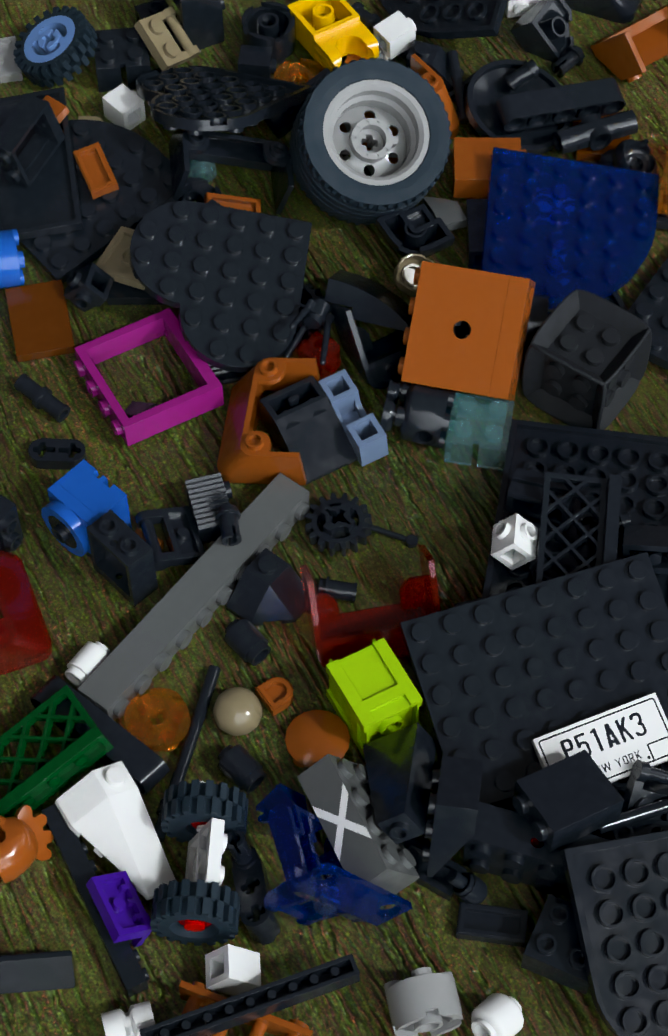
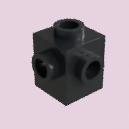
(88, 287)

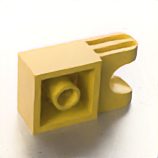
(332, 31)

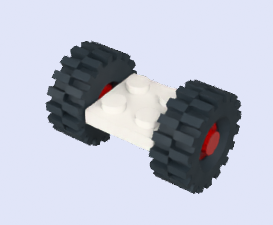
(197, 906)

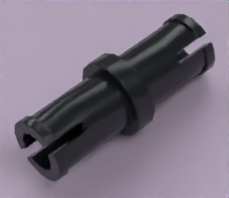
(42, 398)

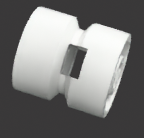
(128, 1024)

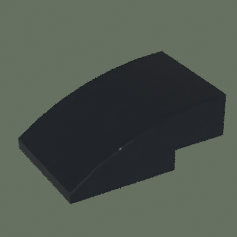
(369, 300)

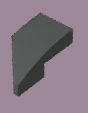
(447, 210)

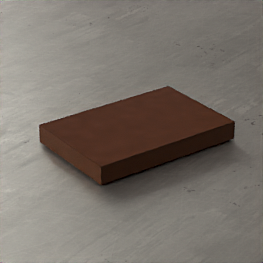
(39, 320)

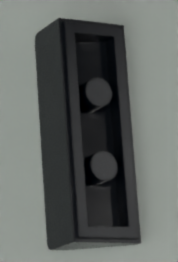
(37, 972)

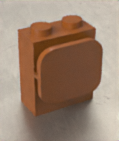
(472, 164)

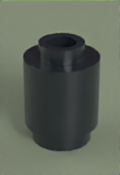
(247, 641)
(241, 768)

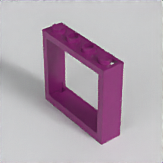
(167, 414)

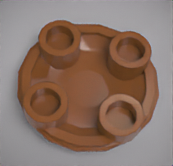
(315, 736)

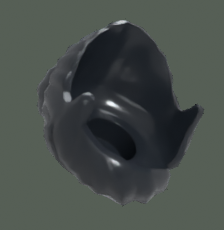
(630, 154)

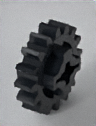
(338, 524)

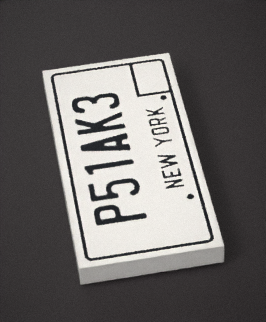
(612, 738)

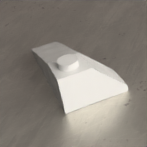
(114, 819)

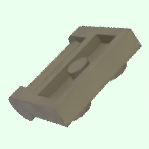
(161, 42)

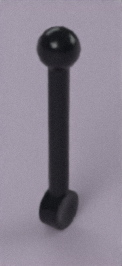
(410, 540)

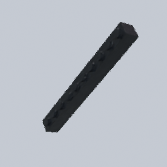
(81, 870)
(260, 1000)

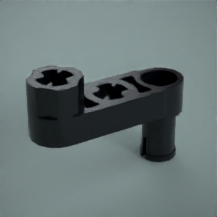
(250, 872)

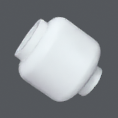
(497, 1016)

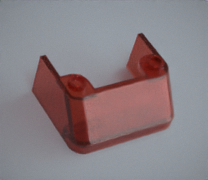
(23, 629)
(346, 633)

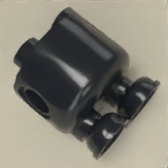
(423, 415)

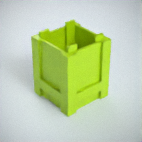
(372, 693)

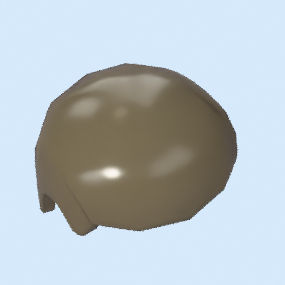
(405, 272)
(237, 711)

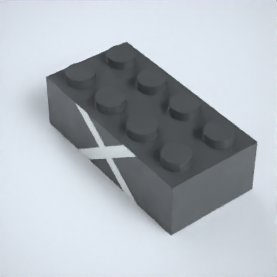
(345, 809)

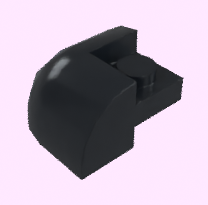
(415, 232)

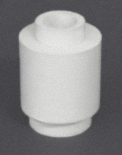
(85, 662)

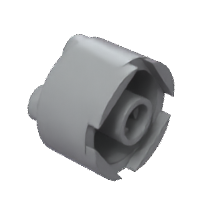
(424, 1003)

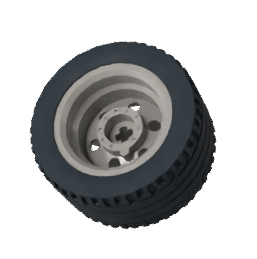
(397, 100)

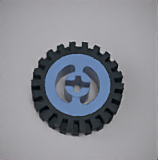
(55, 46)

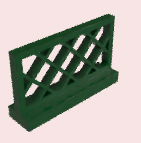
(54, 773)

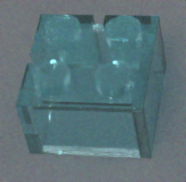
(479, 422)

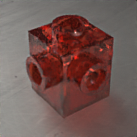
(312, 348)

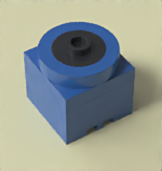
(78, 502)

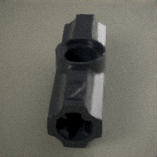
(595, 132)

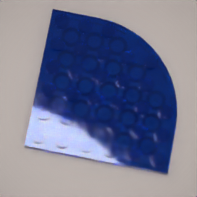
(567, 223)

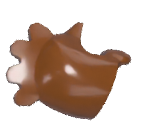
(22, 842)

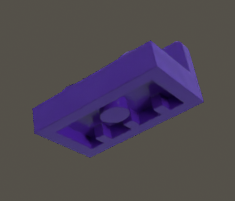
(120, 907)

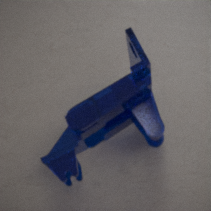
(339, 892)

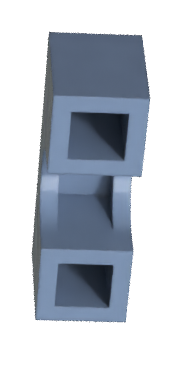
(362, 430)

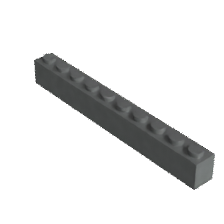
(193, 599)

